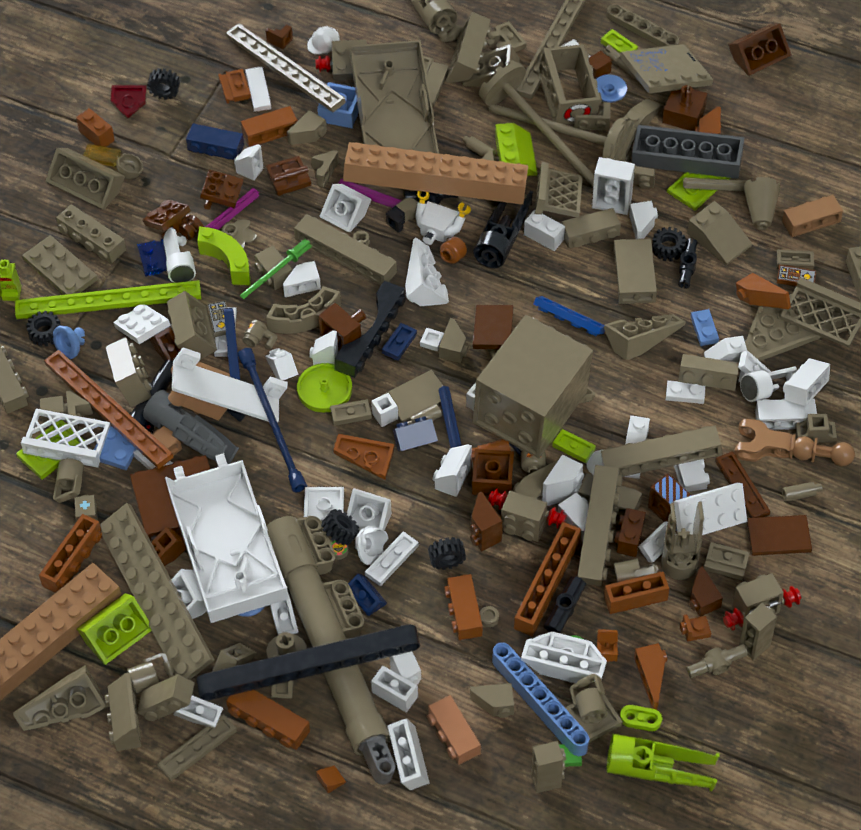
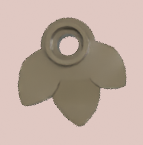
(240, 232)

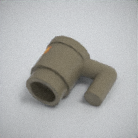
(255, 332)

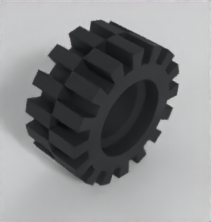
(165, 77)
(671, 236)
(39, 321)
(340, 527)
(447, 553)

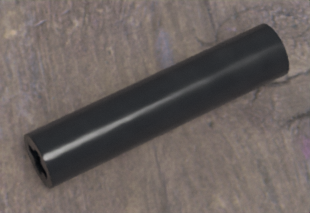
(160, 382)

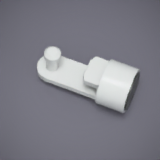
(179, 264)
(759, 384)

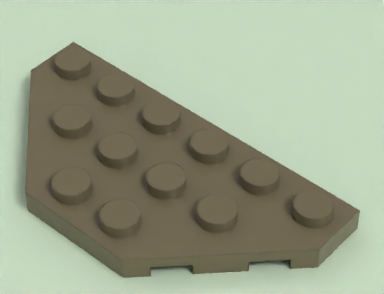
(773, 335)

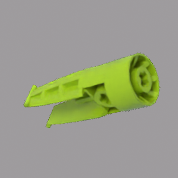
(656, 761)

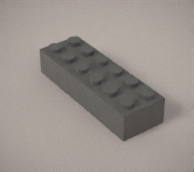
(688, 151)

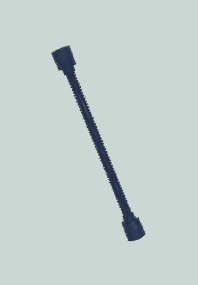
(296, 479)

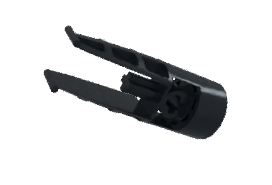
(499, 238)

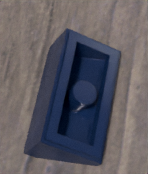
(366, 595)

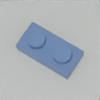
(704, 327)

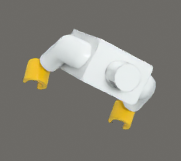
(438, 221)

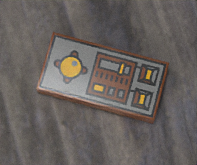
(790, 275)

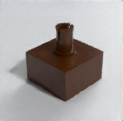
(684, 108)
(338, 320)

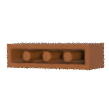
(269, 717)

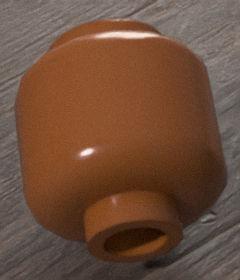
(453, 250)

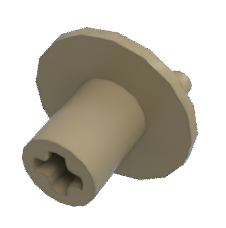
(285, 644)

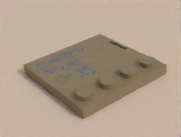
(666, 68)

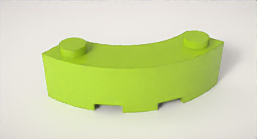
(225, 248)

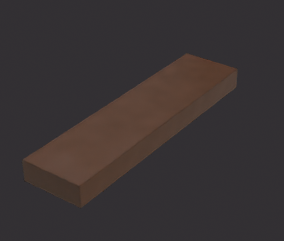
(735, 473)

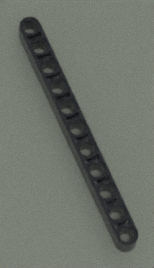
(308, 662)

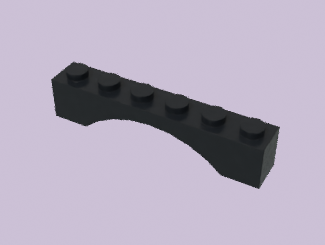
(353, 355)

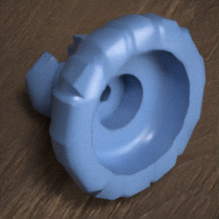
(68, 340)

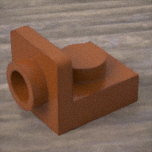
(695, 628)

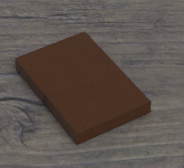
(492, 326)
(779, 535)

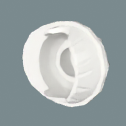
(322, 40)
(370, 543)

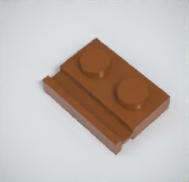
(234, 86)

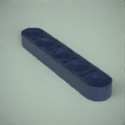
(231, 343)

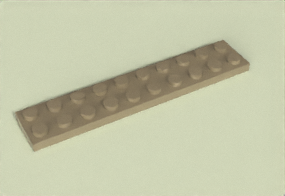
(155, 593)

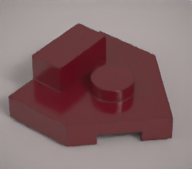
(128, 98)

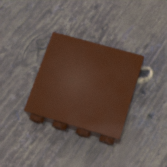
(153, 494)

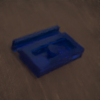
(153, 257)

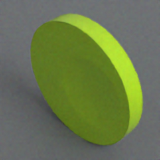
(323, 387)

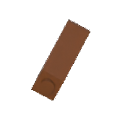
(761, 292)
(650, 664)

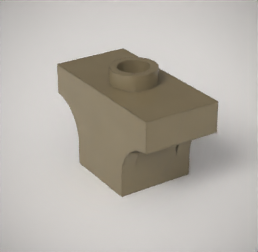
(817, 427)

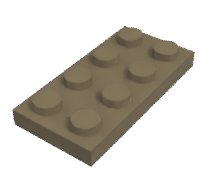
(59, 266)

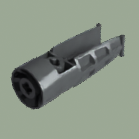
(188, 429)

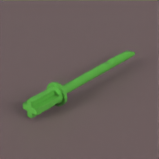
(293, 255)

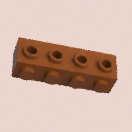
(71, 553)

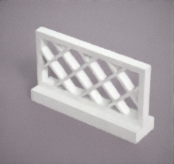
(58, 450)

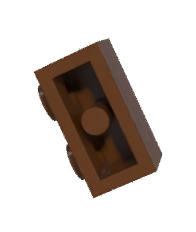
(631, 532)

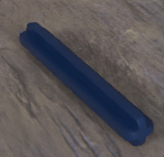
(449, 416)

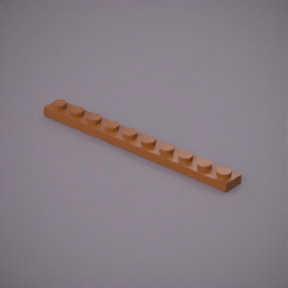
(109, 409)

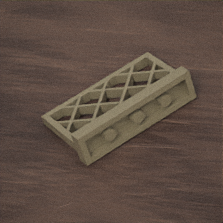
(545, 190)
(827, 298)

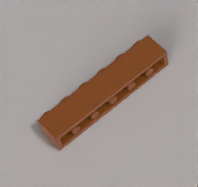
(547, 579)

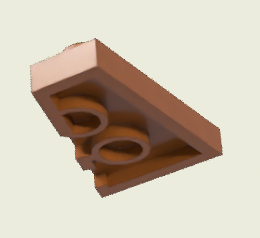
(365, 453)

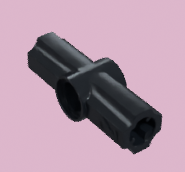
(570, 596)

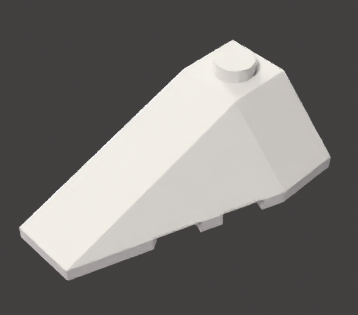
(423, 279)

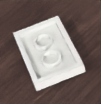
(141, 323)

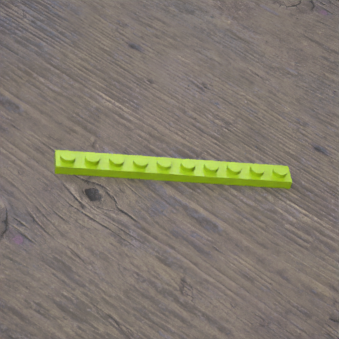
(105, 299)

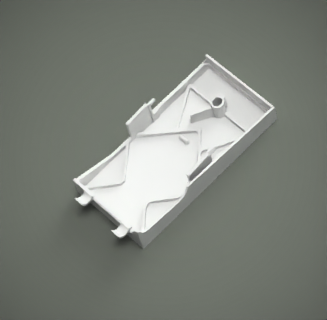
(226, 540)

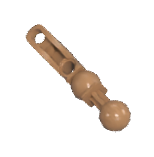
(784, 445)

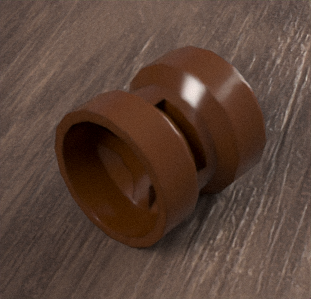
(190, 228)

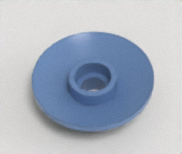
(611, 88)

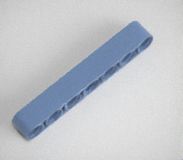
(540, 707)

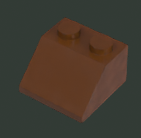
(492, 470)
(485, 524)

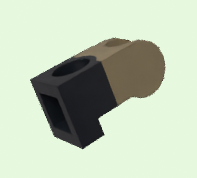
(401, 213)

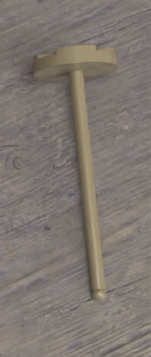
(504, 84)
(616, 144)

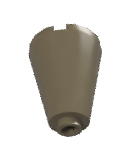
(762, 200)

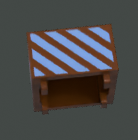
(663, 493)

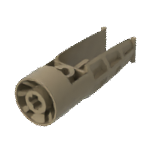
(436, 14)
(682, 551)

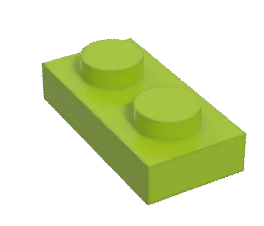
(618, 42)
(574, 446)

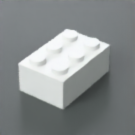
(613, 185)

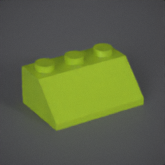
(515, 146)
(115, 628)

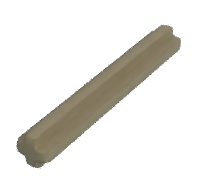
(714, 184)

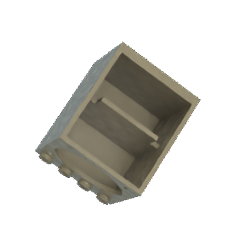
(532, 386)

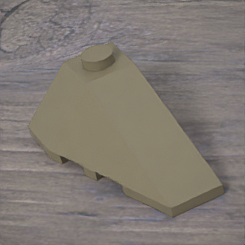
(637, 337)
(66, 700)

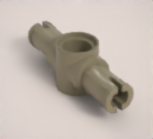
(717, 661)

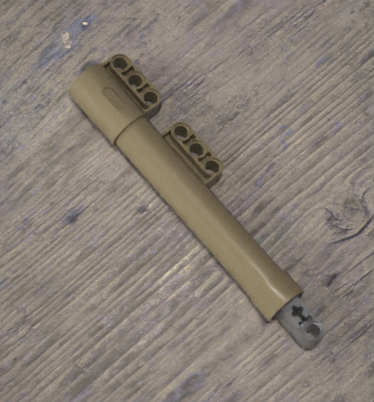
(303, 556)

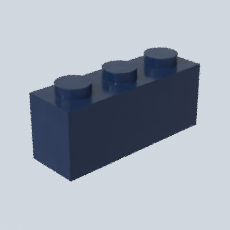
(214, 141)

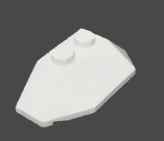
(563, 657)

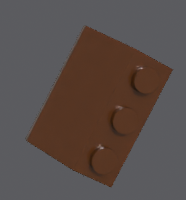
(760, 49)

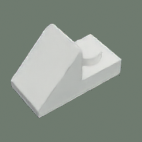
(749, 364)

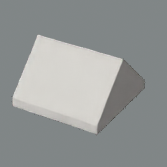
(369, 509)

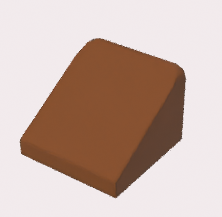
(330, 778)

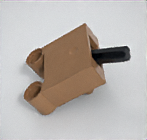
(200, 406)

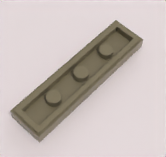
(196, 748)

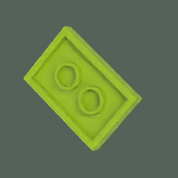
(44, 466)

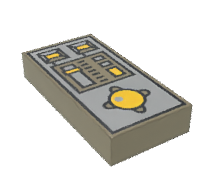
(216, 314)

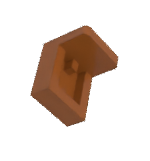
(608, 644)

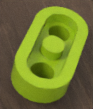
(641, 717)

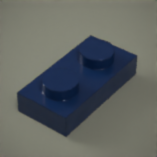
(399, 341)

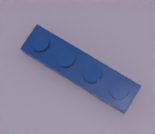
(562, 313)

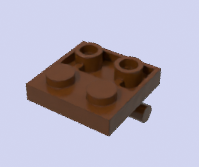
(288, 175)
(221, 189)
(167, 216)

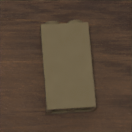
(635, 271)

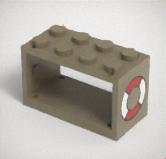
(568, 58)

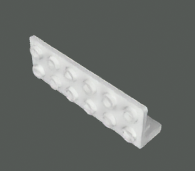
(221, 389)

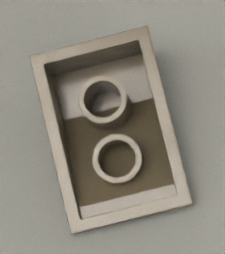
(490, 62)
(718, 233)

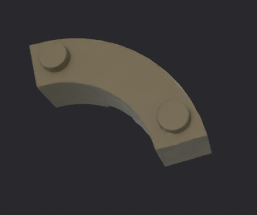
(298, 319)

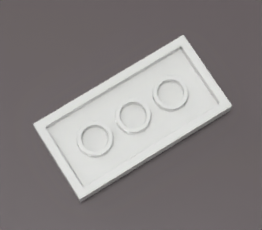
(721, 509)

